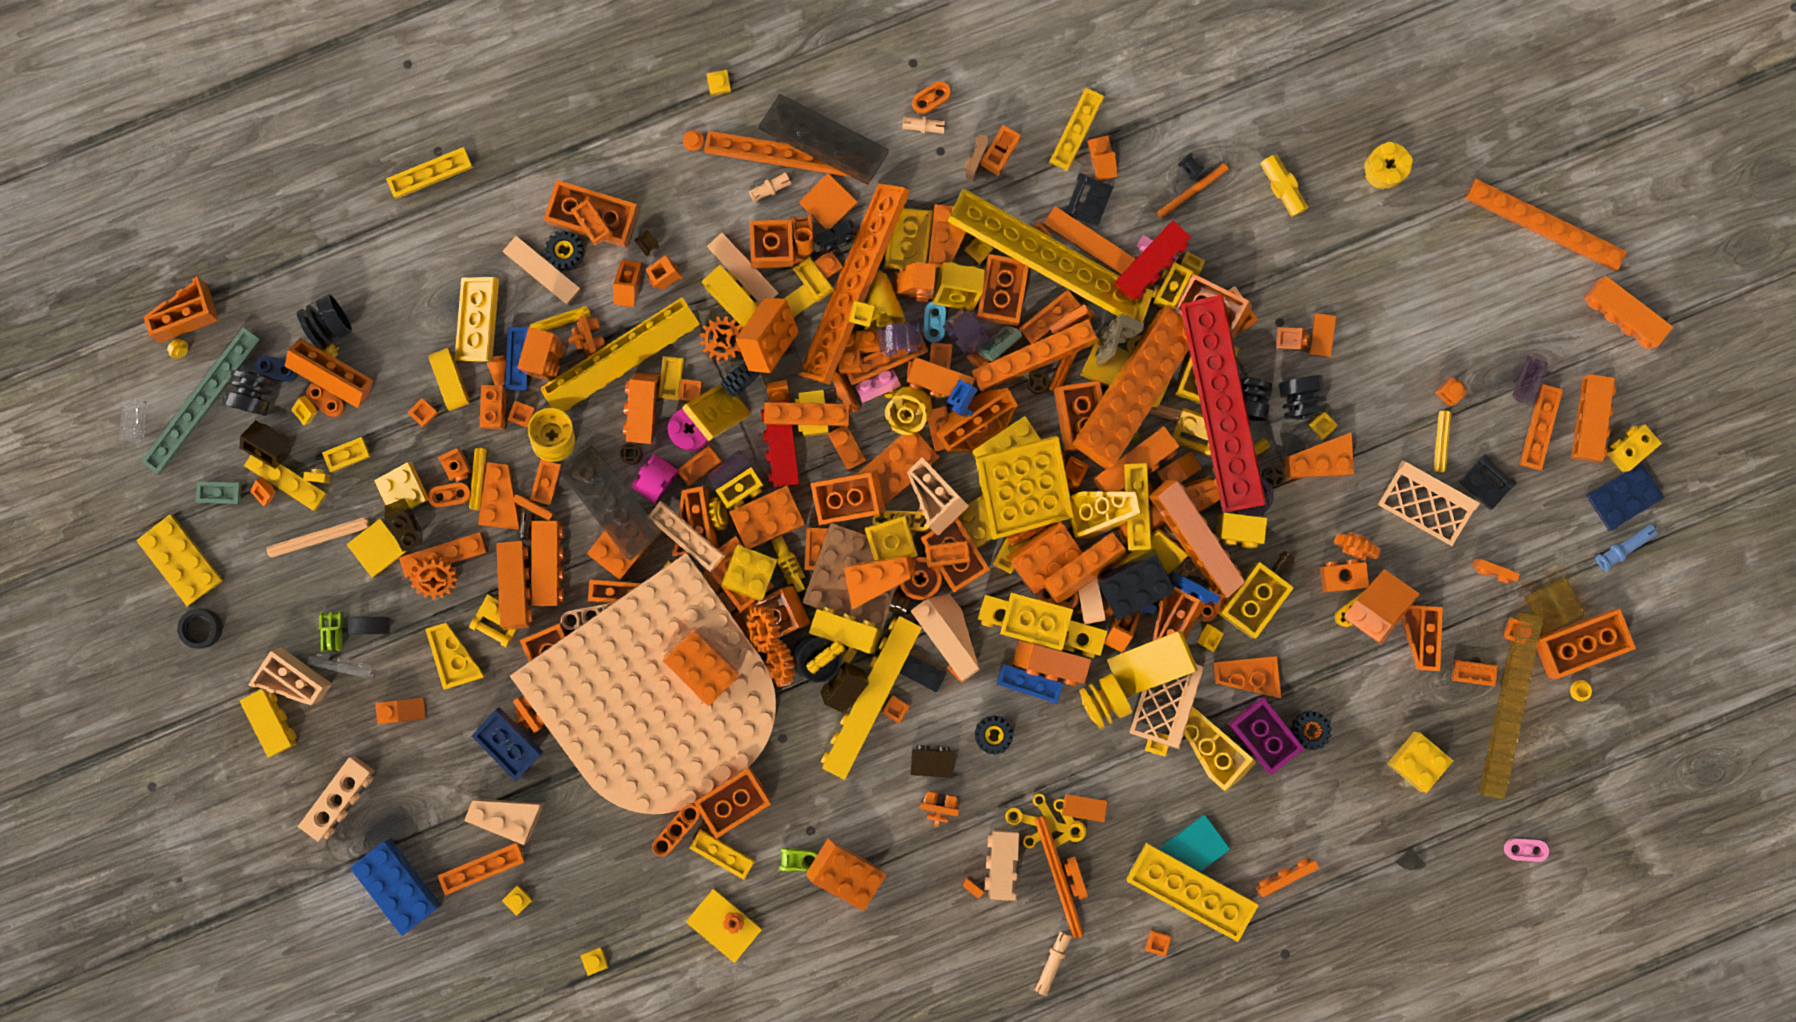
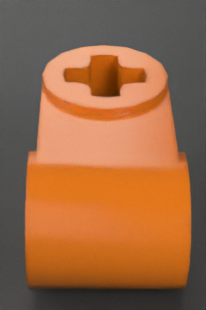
(803, 234)

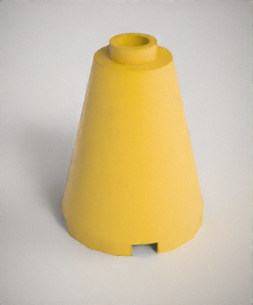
(887, 307)

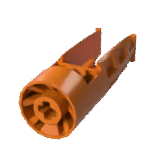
(1201, 491)

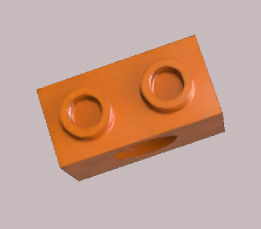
(493, 407)
(1356, 576)

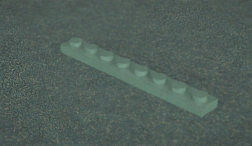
(200, 401)

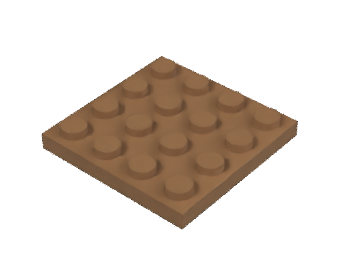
(829, 583)

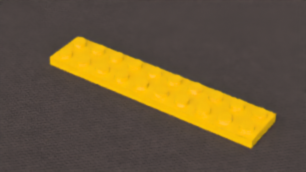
(1041, 253)

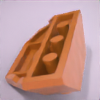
(990, 416)

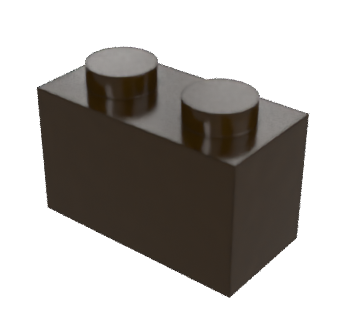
(265, 444)
(844, 687)
(932, 762)

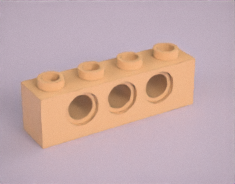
(313, 822)

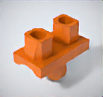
(585, 327)
(527, 715)
(948, 808)

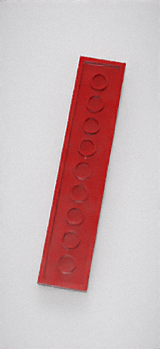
(1223, 403)

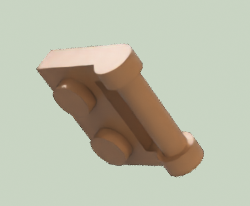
(974, 161)

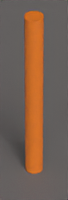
(1192, 190)

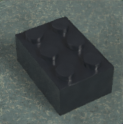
(1135, 584)

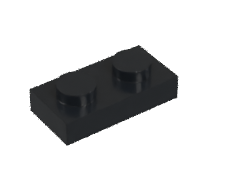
(922, 673)

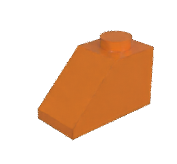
(627, 283)
(1179, 469)
(1122, 631)
(400, 710)

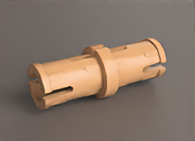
(923, 125)
(769, 187)

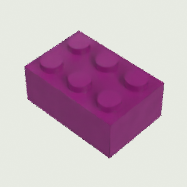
(1265, 736)

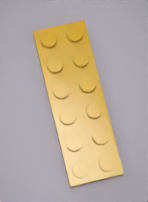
(1192, 892)

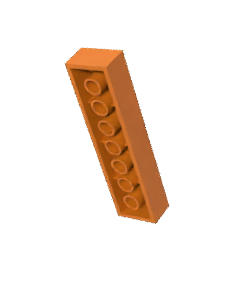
(1134, 389)

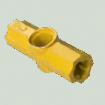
(1284, 185)

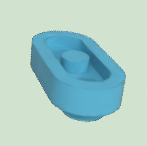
(934, 322)

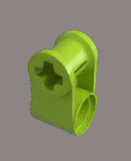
(794, 859)

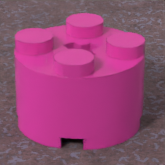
(677, 431)
(654, 479)

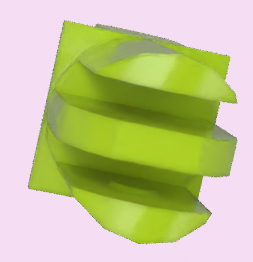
(331, 636)

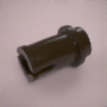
(525, 530)
(1282, 563)

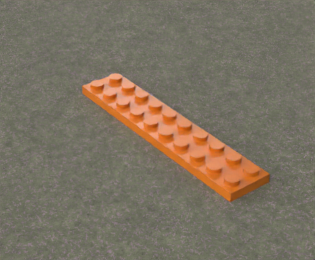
(854, 282)

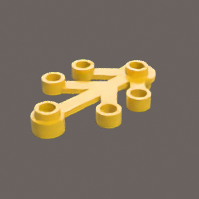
(1052, 822)

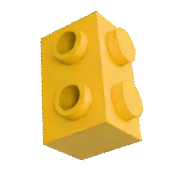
(1173, 286)
(1633, 447)
(740, 488)

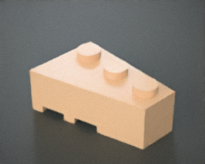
(935, 496)
(506, 818)
(1002, 864)

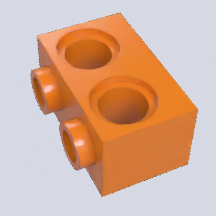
(1000, 150)

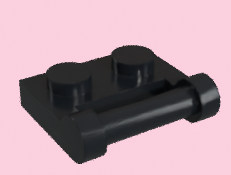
(1095, 202)
(1483, 487)

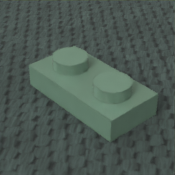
(999, 343)
(218, 492)

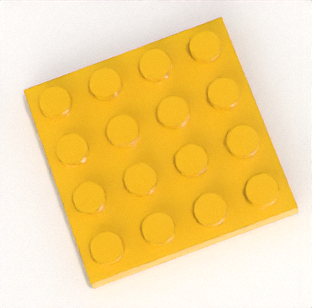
(1024, 487)

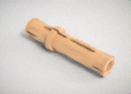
(1053, 963)

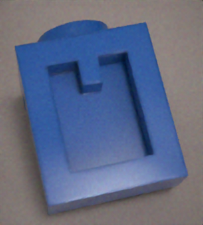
(961, 397)

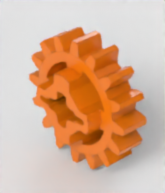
(714, 345)
(1357, 546)
(433, 577)
(763, 629)
(780, 665)

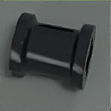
(1191, 166)

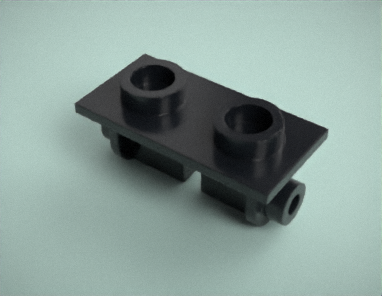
(829, 242)

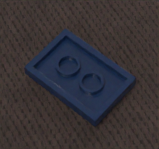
(1625, 496)
(507, 744)

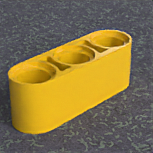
(449, 379)

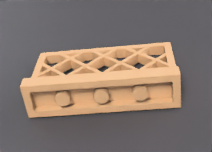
(1436, 486)
(1182, 712)

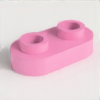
(1525, 849)

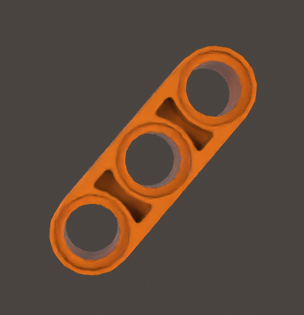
(671, 838)

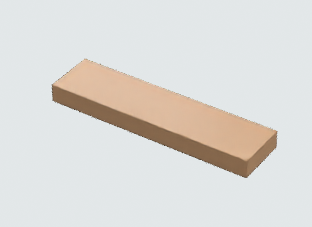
(741, 268)
(541, 270)
(686, 536)

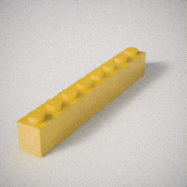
(620, 356)
(868, 704)

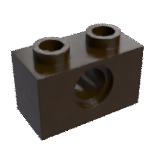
(403, 524)

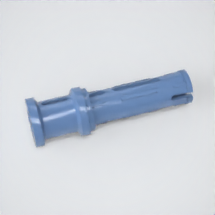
(1618, 552)

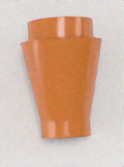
(498, 369)

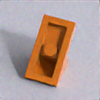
(1102, 158)

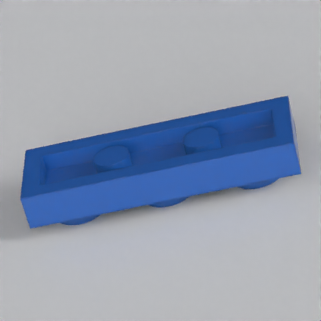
(515, 378)
(1029, 684)

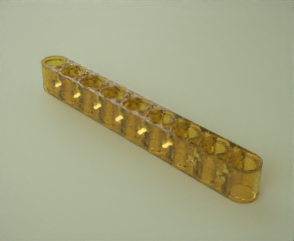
(1511, 705)

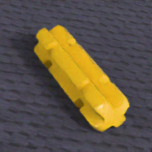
(825, 657)

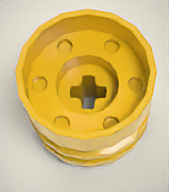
(549, 424)
(1105, 701)

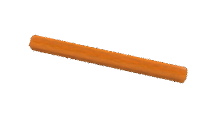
(1059, 877)

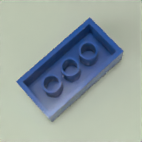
(395, 886)

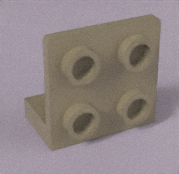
(1118, 331)

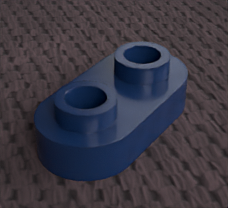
(274, 369)

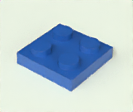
(1192, 588)

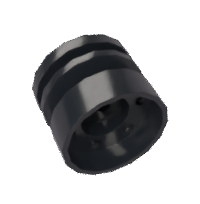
(321, 323)
(249, 392)
(1253, 394)
(1303, 397)
(808, 647)

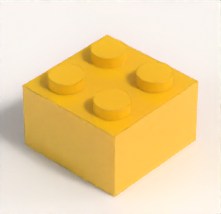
(958, 286)
(1240, 529)
(748, 573)
(1420, 762)

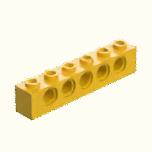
(1095, 636)

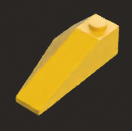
(1102, 511)
(1217, 752)

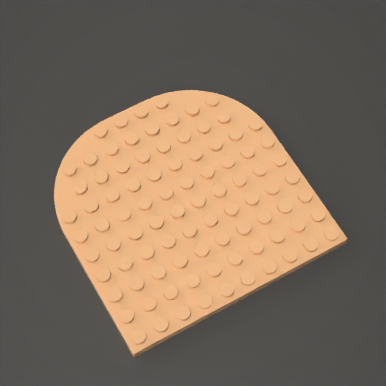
(630, 717)

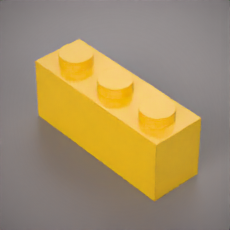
(268, 722)

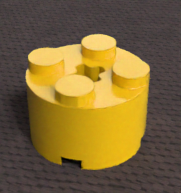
(1396, 157)
(897, 410)

